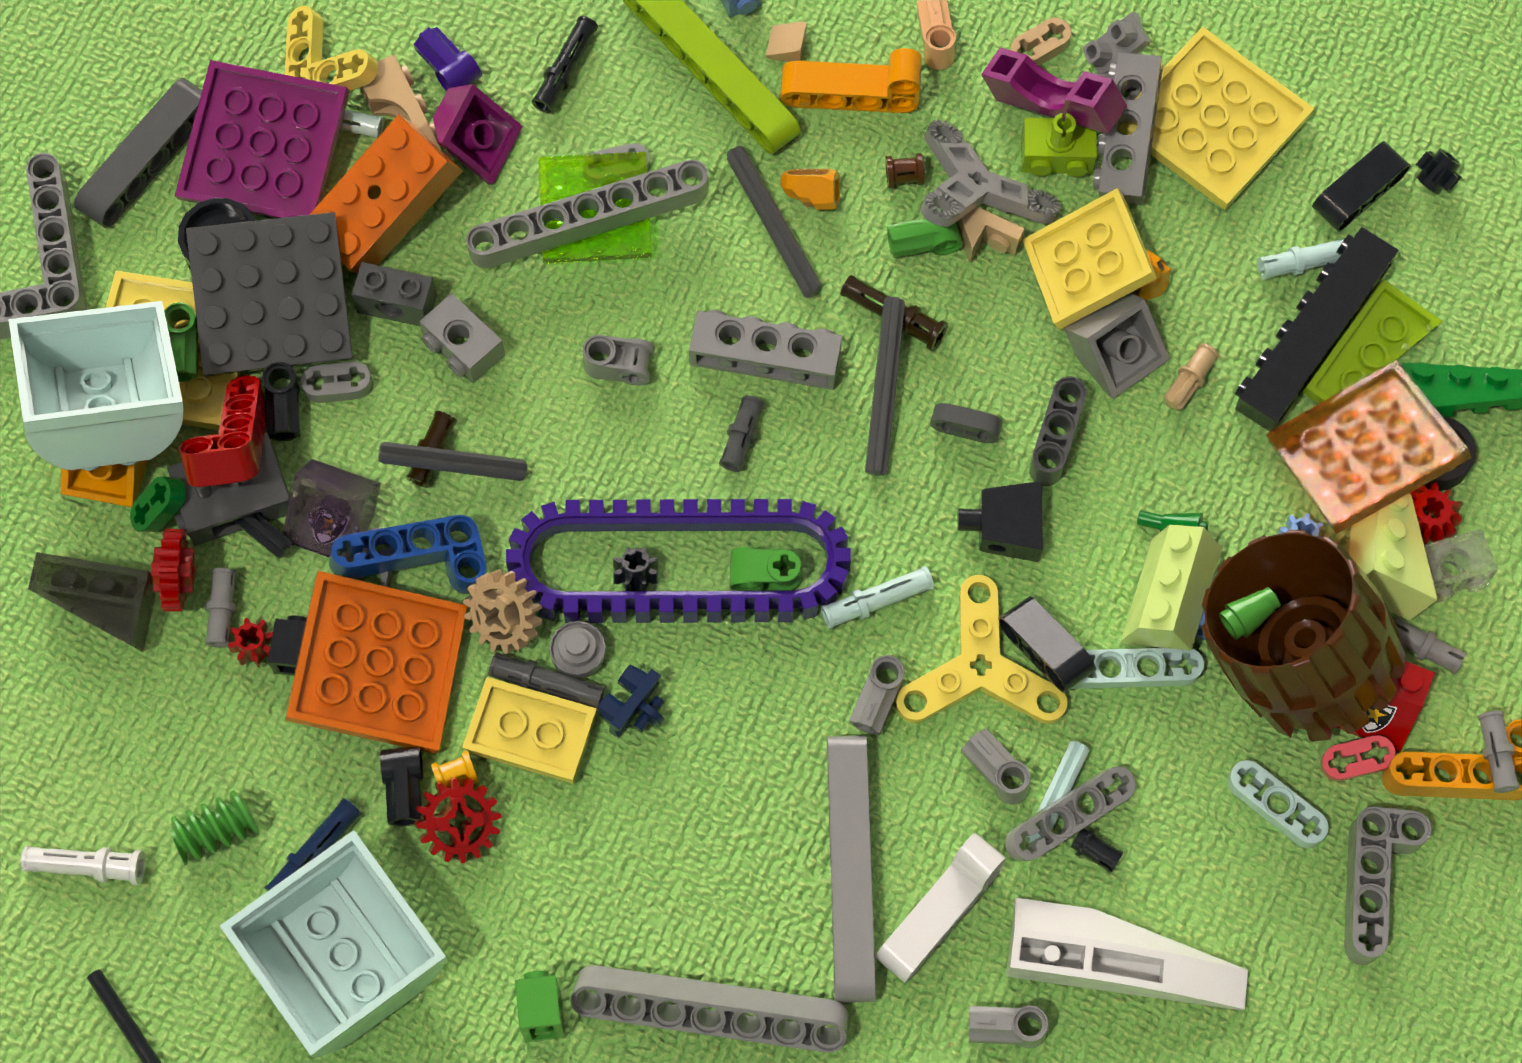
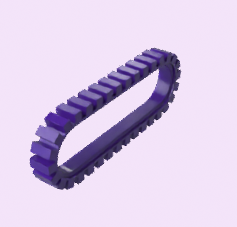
(573, 520)

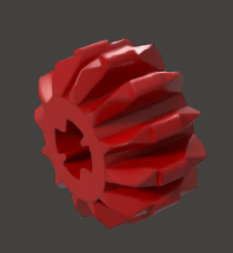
(1442, 509)

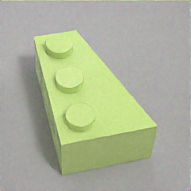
(1394, 557)

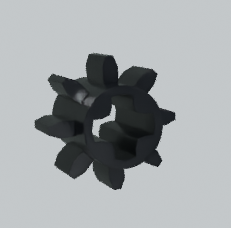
(1438, 170)
(635, 569)

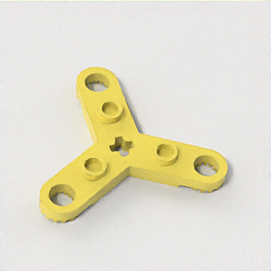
(1004, 680)

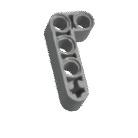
(1376, 886)

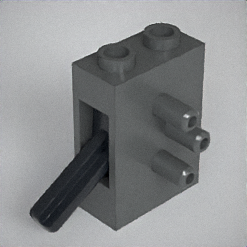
(238, 506)

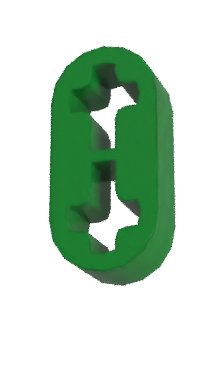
(157, 504)

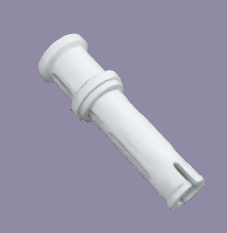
(100, 864)

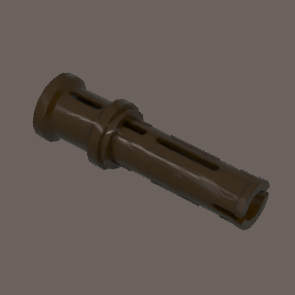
(913, 317)

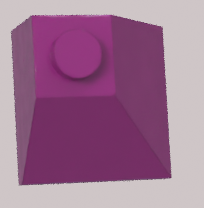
(475, 130)

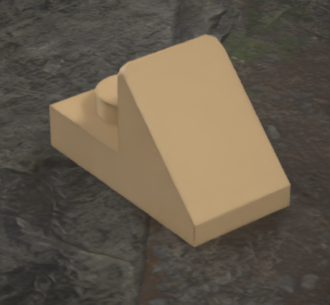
(987, 227)

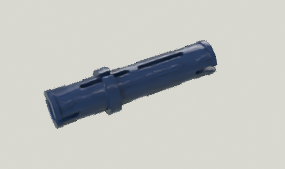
(341, 818)

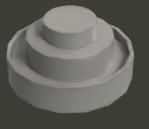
(577, 649)

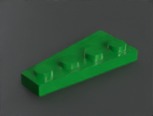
(1467, 387)

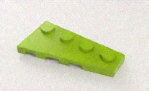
(1376, 337)

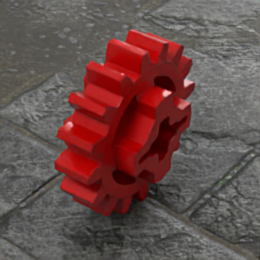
(173, 570)
(440, 821)

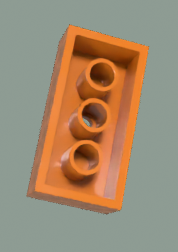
(387, 193)

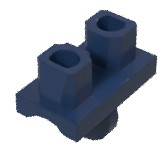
(641, 687)

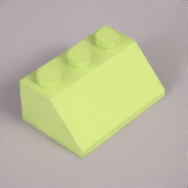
(1172, 588)

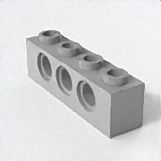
(1146, 74)
(778, 364)

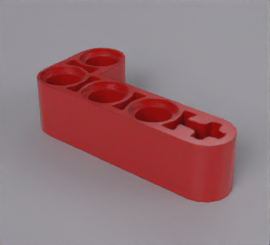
(237, 449)

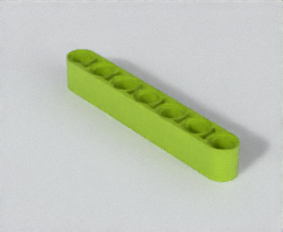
(719, 71)

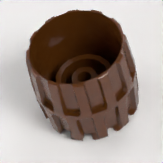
(1321, 651)

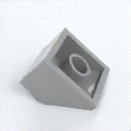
(1118, 344)

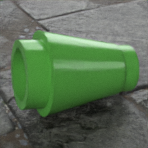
(1248, 613)

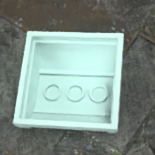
(97, 385)
(335, 947)

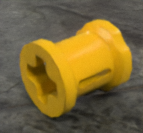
(460, 768)

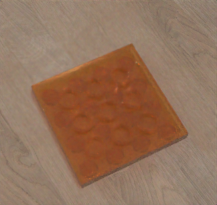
(1367, 446)

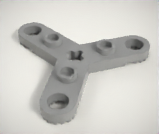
(973, 184)

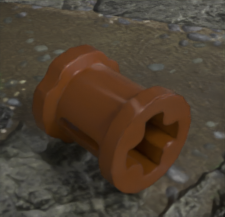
(904, 170)

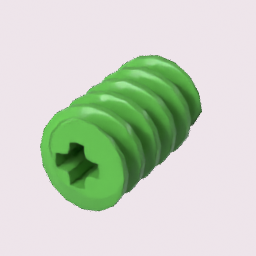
(212, 826)

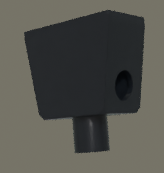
(1007, 521)

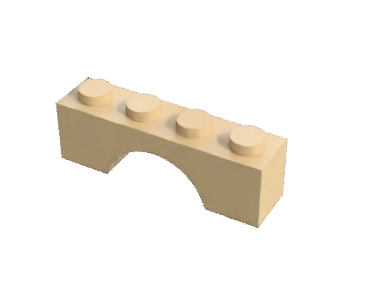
(392, 95)

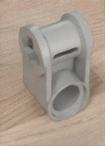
(620, 360)

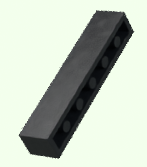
(1316, 328)

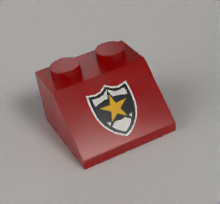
(1402, 711)

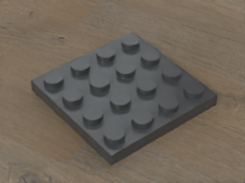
(269, 293)

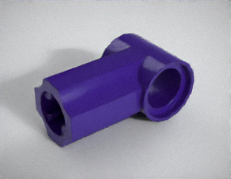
(450, 65)

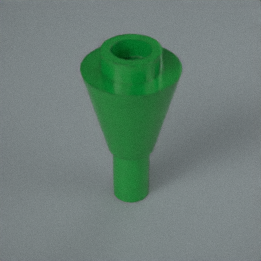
(1162, 521)

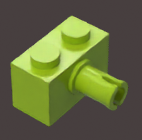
(1057, 147)

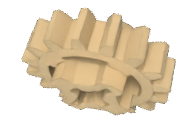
(502, 611)

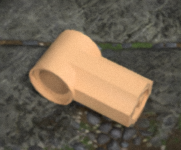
(936, 31)

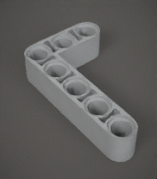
(53, 255)

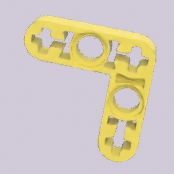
(306, 31)

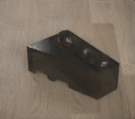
(99, 593)

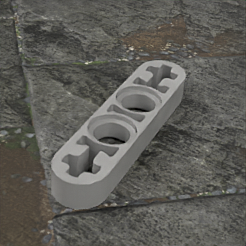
(1068, 809)

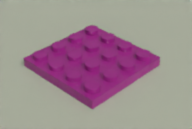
(262, 140)

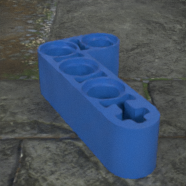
(408, 555)

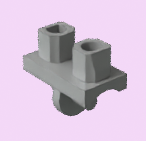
(1122, 36)

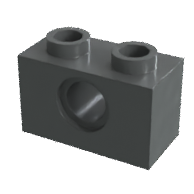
(393, 294)

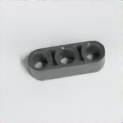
(1057, 415)

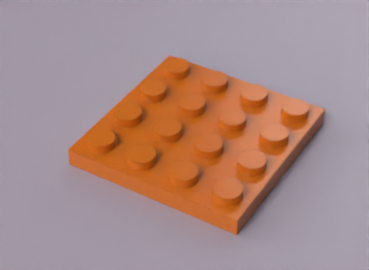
(376, 662)

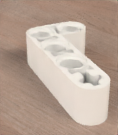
(941, 908)

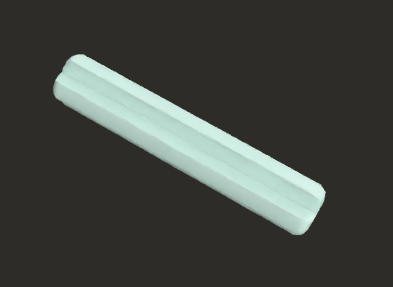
(1063, 780)

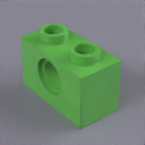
(539, 1007)

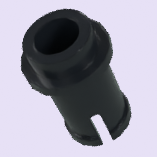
(1096, 849)

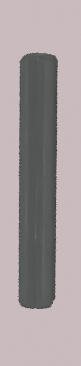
(452, 461)

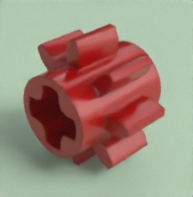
(251, 632)

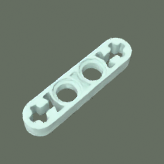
(1131, 677)

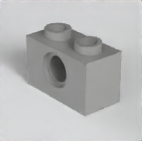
(454, 320)

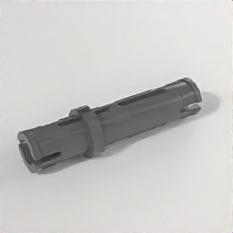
(548, 681)

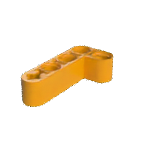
(854, 86)
(1457, 766)

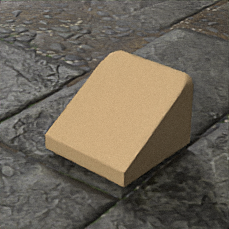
(787, 41)

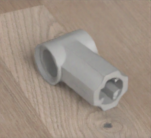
(877, 697)
(996, 764)
(1000, 1025)

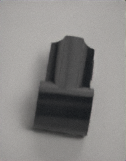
(281, 404)
(402, 776)

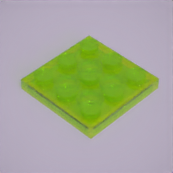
(576, 174)

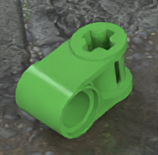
(760, 569)

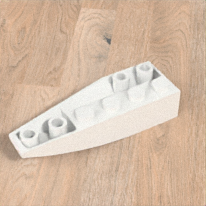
(1111, 955)

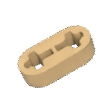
(1037, 40)

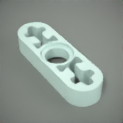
(1307, 814)

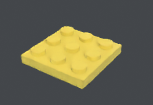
(1089, 259)

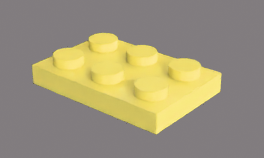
(530, 730)

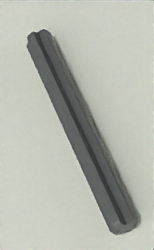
(774, 222)
(885, 386)

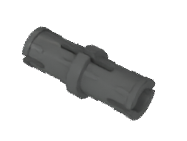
(741, 433)

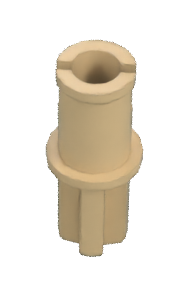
(1191, 376)

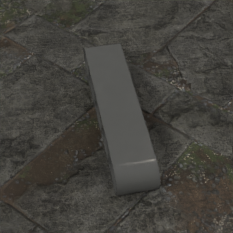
(140, 155)

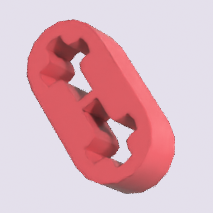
(1355, 749)

